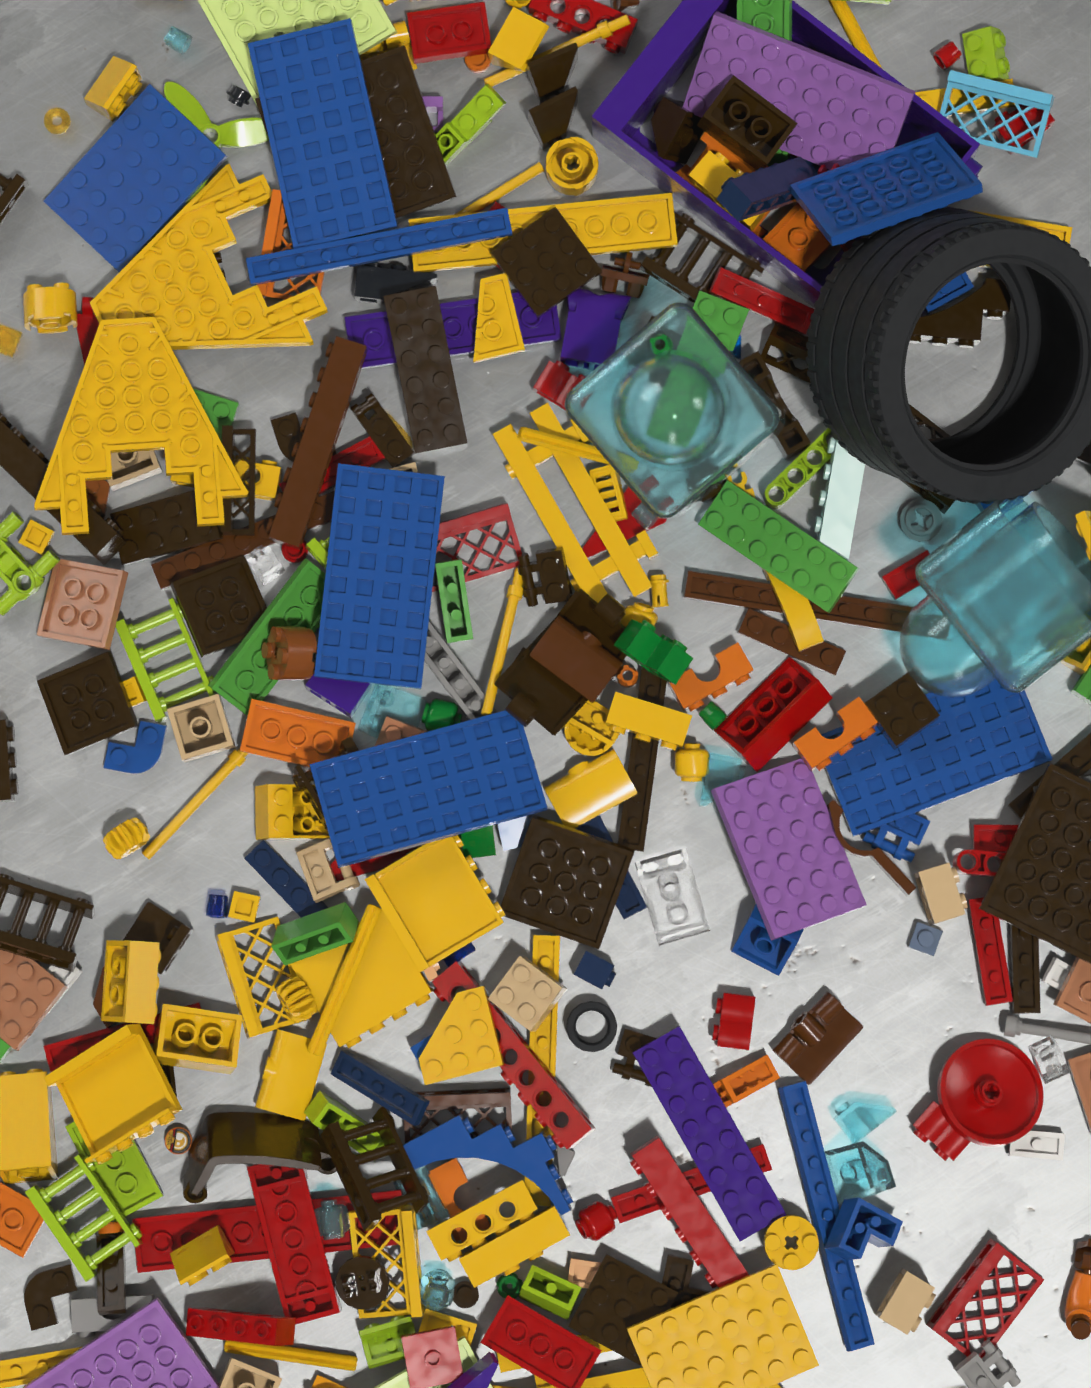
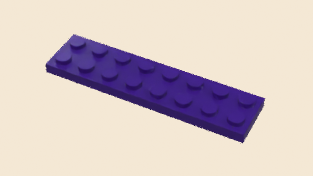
(459, 326)
(709, 1133)

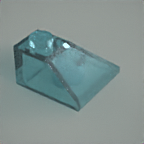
(858, 1171)

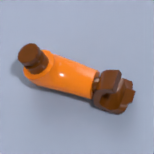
(1079, 1295)

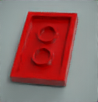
(449, 32)

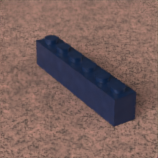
(764, 188)

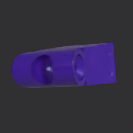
(592, 328)
(340, 694)

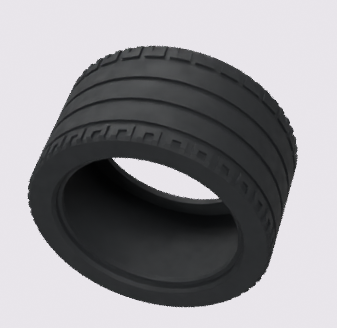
(864, 335)

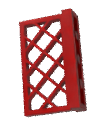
(475, 521)
(970, 1284)

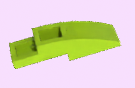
(469, 122)

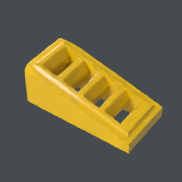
(605, 472)

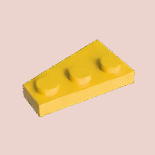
(497, 321)

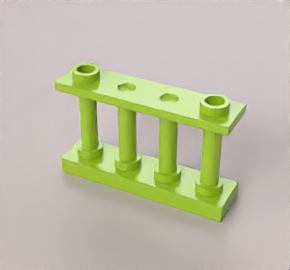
(140, 656)
(57, 1219)

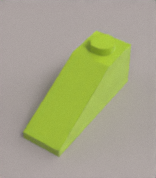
(326, 1110)

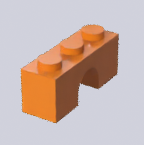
(732, 668)
(818, 750)
(446, 1180)

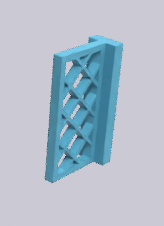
(1004, 92)

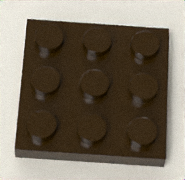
(546, 262)
(219, 604)
(87, 703)
(616, 1301)

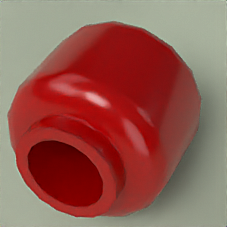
(596, 1221)

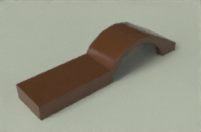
(876, 855)

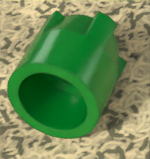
(668, 344)
(712, 715)

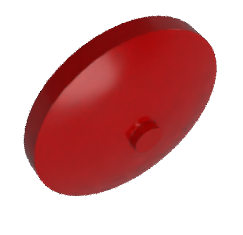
(990, 1092)

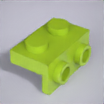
(986, 53)
(383, 1342)

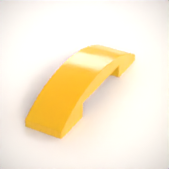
(798, 614)

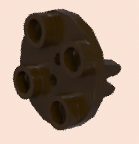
(375, 1280)

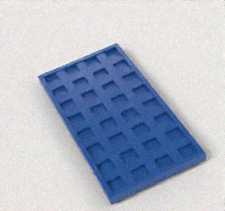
(322, 134)
(379, 576)
(967, 748)
(427, 787)

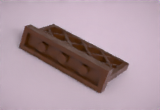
(463, 1100)

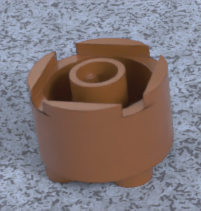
(290, 653)

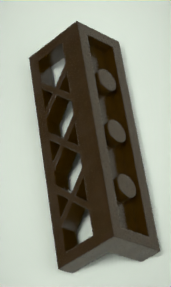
(789, 343)
(228, 442)

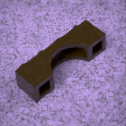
(792, 437)

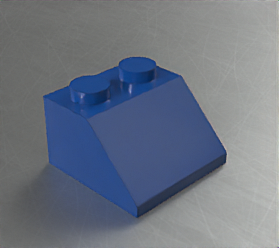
(758, 948)

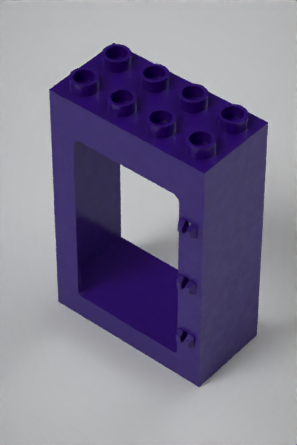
(659, 67)

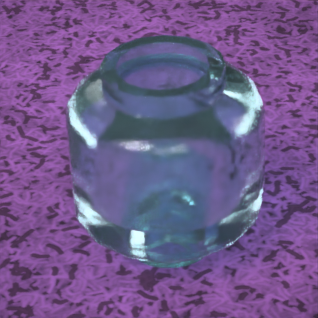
(332, 1219)
(437, 1289)

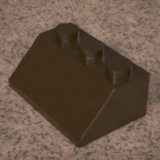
(746, 123)

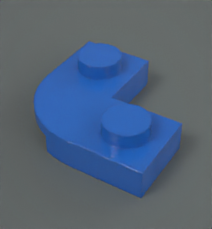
(142, 756)

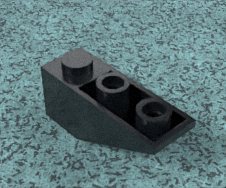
(376, 282)

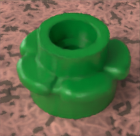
(502, 1284)

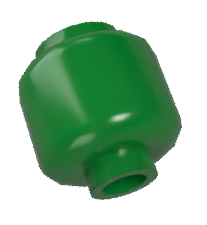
(440, 714)

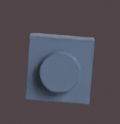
(925, 939)

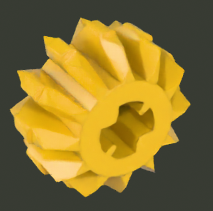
(126, 838)
(296, 999)

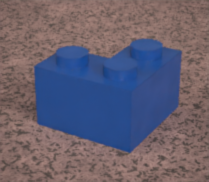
(859, 1224)

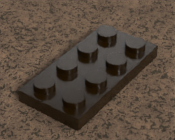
(161, 528)

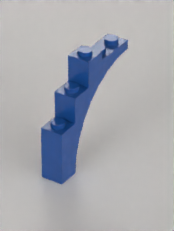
(529, 1158)

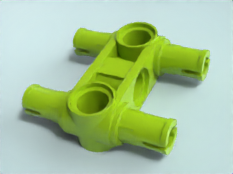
(15, 566)

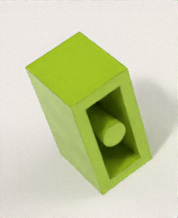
(550, 1292)

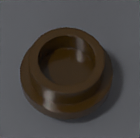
(465, 1294)

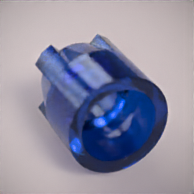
(217, 906)

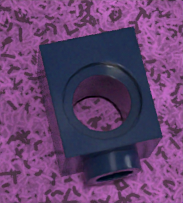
(595, 970)

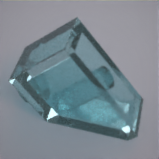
(720, 771)
(860, 1119)

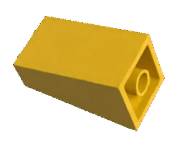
(27, 1128)

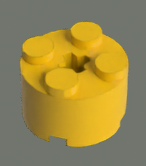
(566, 152)
(50, 308)
(806, 1242)

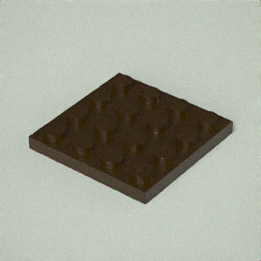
(566, 881)

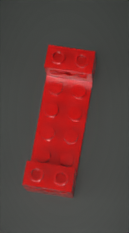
(294, 1242)

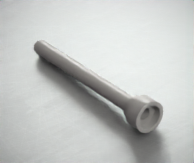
(1016, 1026)

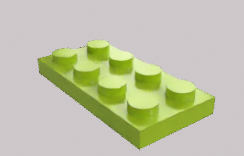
(123, 1176)

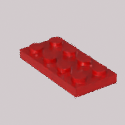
(540, 1345)

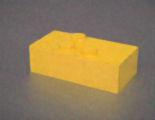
(509, 1249)

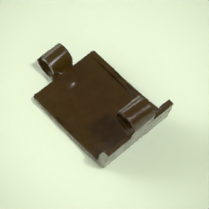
(541, 694)
(252, 1140)

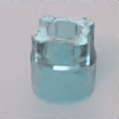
(178, 40)
(644, 516)

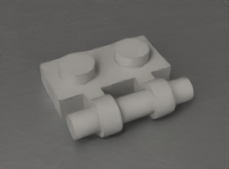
(976, 1372)

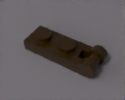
(383, 431)

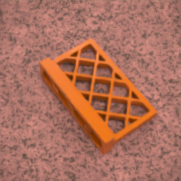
(273, 242)

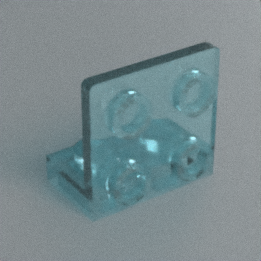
(392, 702)

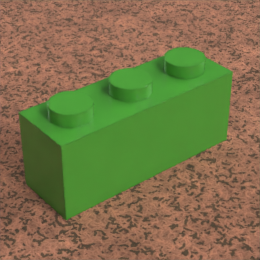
(453, 600)
(315, 933)

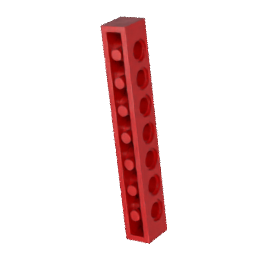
(578, 1125)

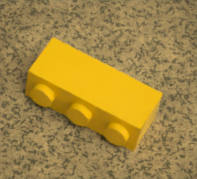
(648, 721)

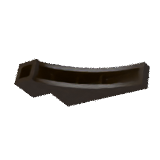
(964, 320)

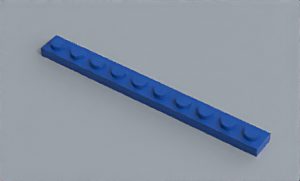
(379, 246)
(824, 1211)

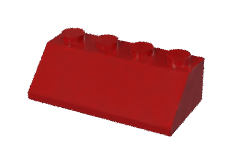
(773, 714)

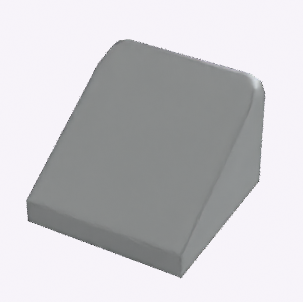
(564, 1159)

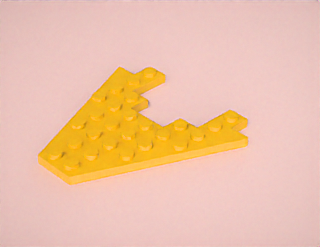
(186, 290)
(130, 402)

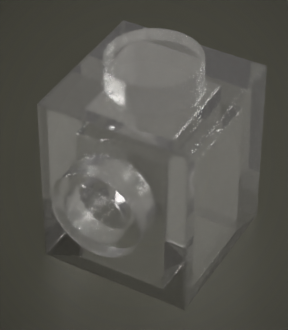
(265, 564)
(1048, 1059)

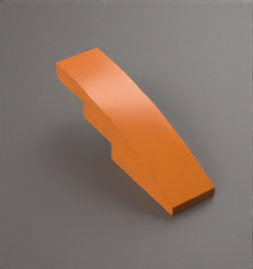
(746, 1080)

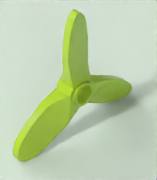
(233, 134)

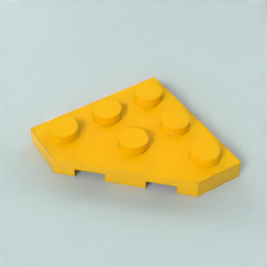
(463, 1040)

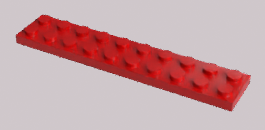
(243, 1230)

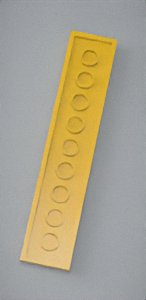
(600, 225)

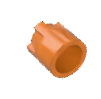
(624, 683)

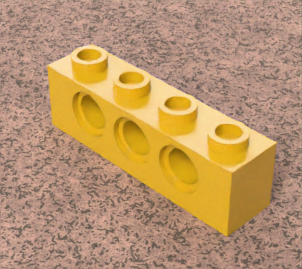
(266, 488)
(441, 1234)

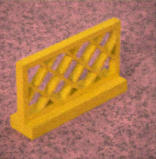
(239, 982)
(410, 1262)

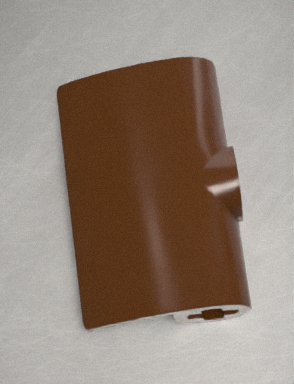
(576, 658)
(817, 1038)

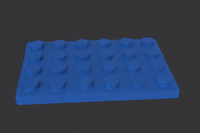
(135, 178)
(886, 189)

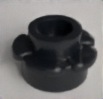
(238, 96)

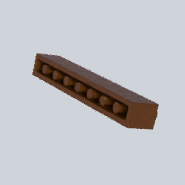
(317, 443)

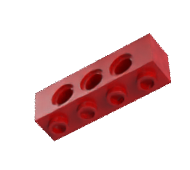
(595, 11)
(240, 1326)

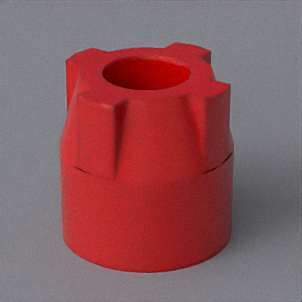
(946, 55)

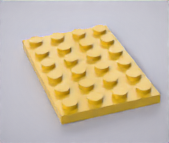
(726, 1338)

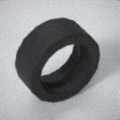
(611, 1030)

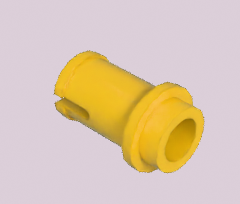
(659, 590)

